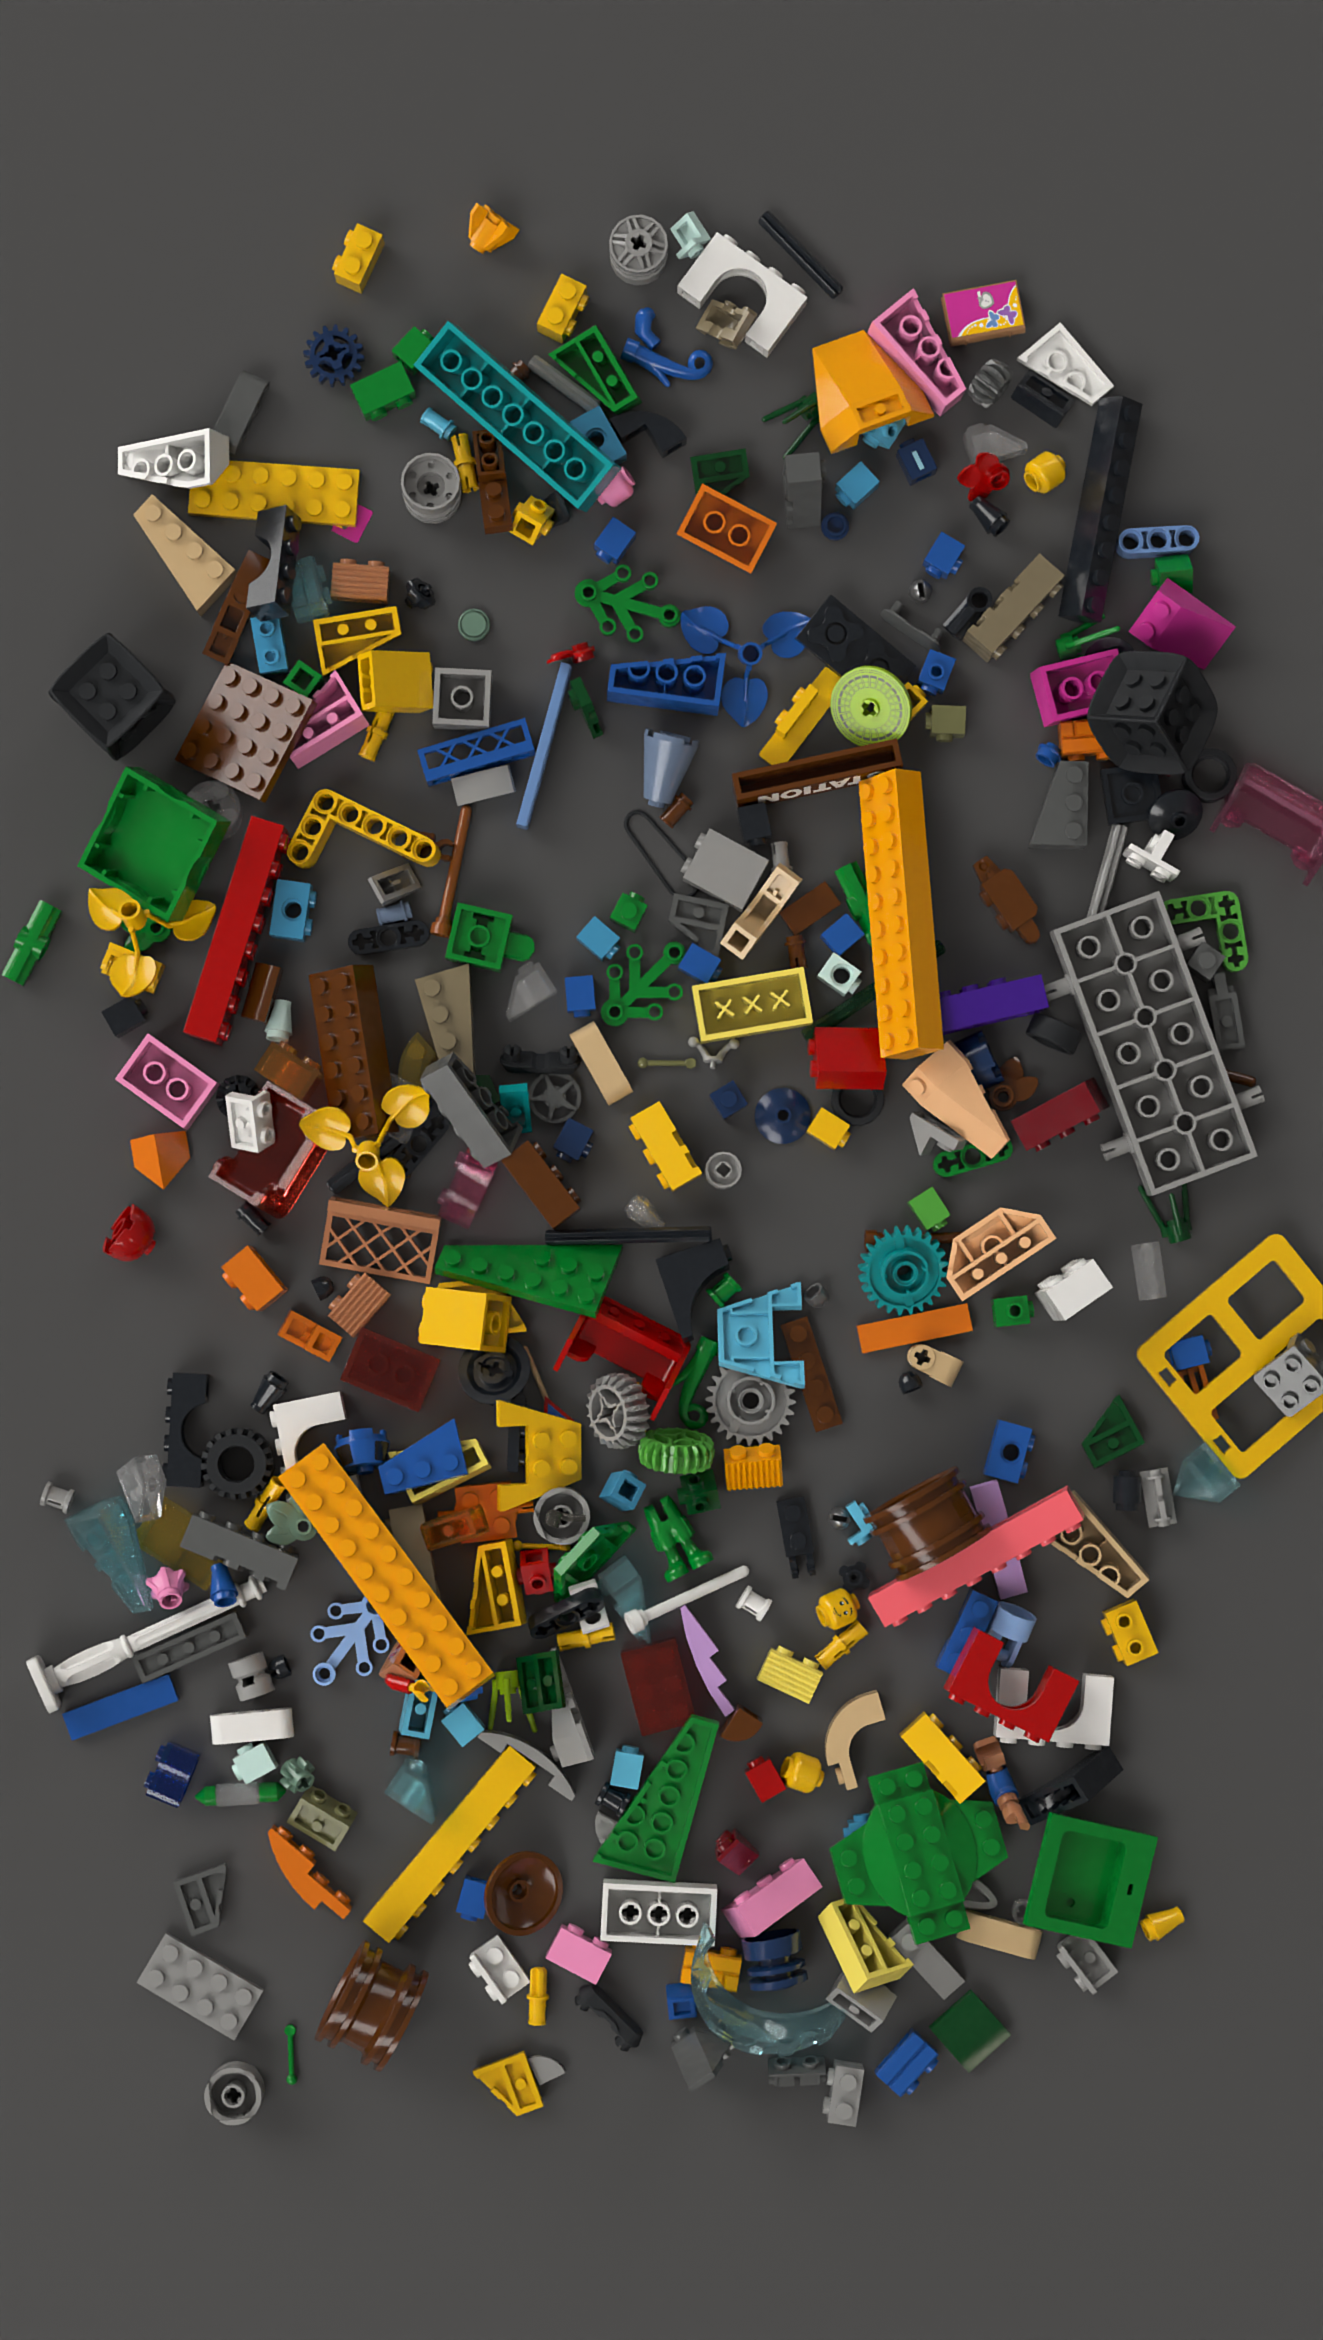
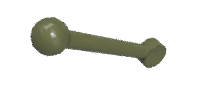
(690, 1063)

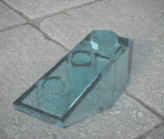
(627, 1589)

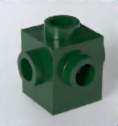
(699, 1492)

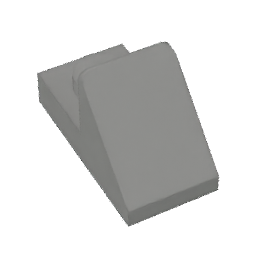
(929, 1130)

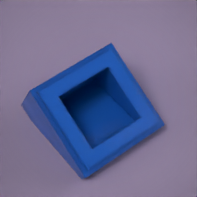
(680, 2001)

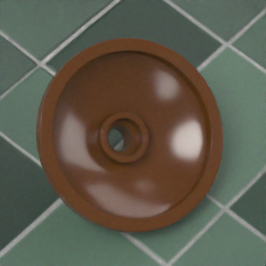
(533, 1901)

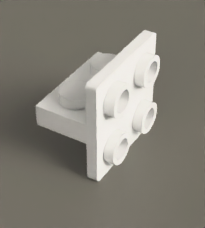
(1151, 857)

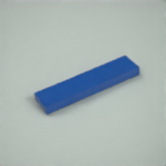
(120, 1706)

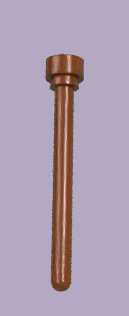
(443, 924)

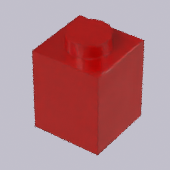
(764, 1778)

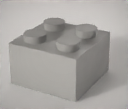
(462, 699)

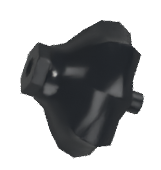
(419, 594)

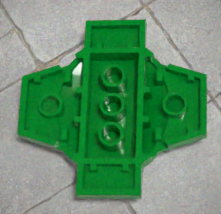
(918, 1853)

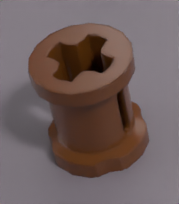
(405, 1745)

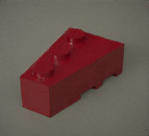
(1060, 1115)

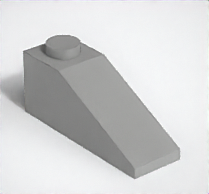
(927, 1961)

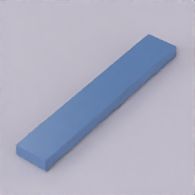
(544, 746)

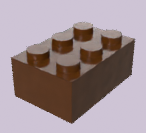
(542, 1183)

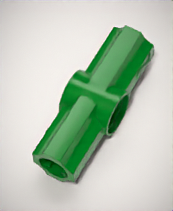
(855, 890)
(32, 943)

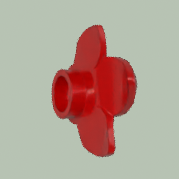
(984, 476)
(579, 653)

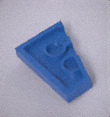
(426, 1462)

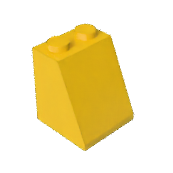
(465, 1319)

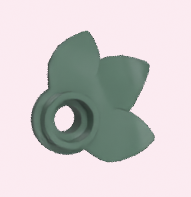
(286, 1520)

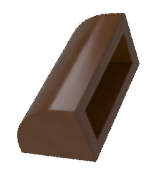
(262, 992)
(741, 1724)

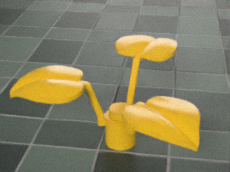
(112, 906)
(380, 1178)

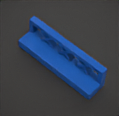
(480, 762)

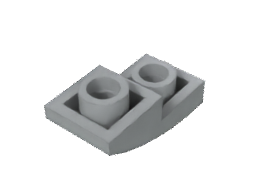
(483, 785)

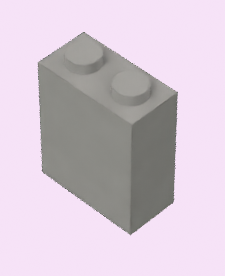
(724, 869)

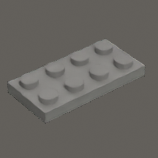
(200, 1986)

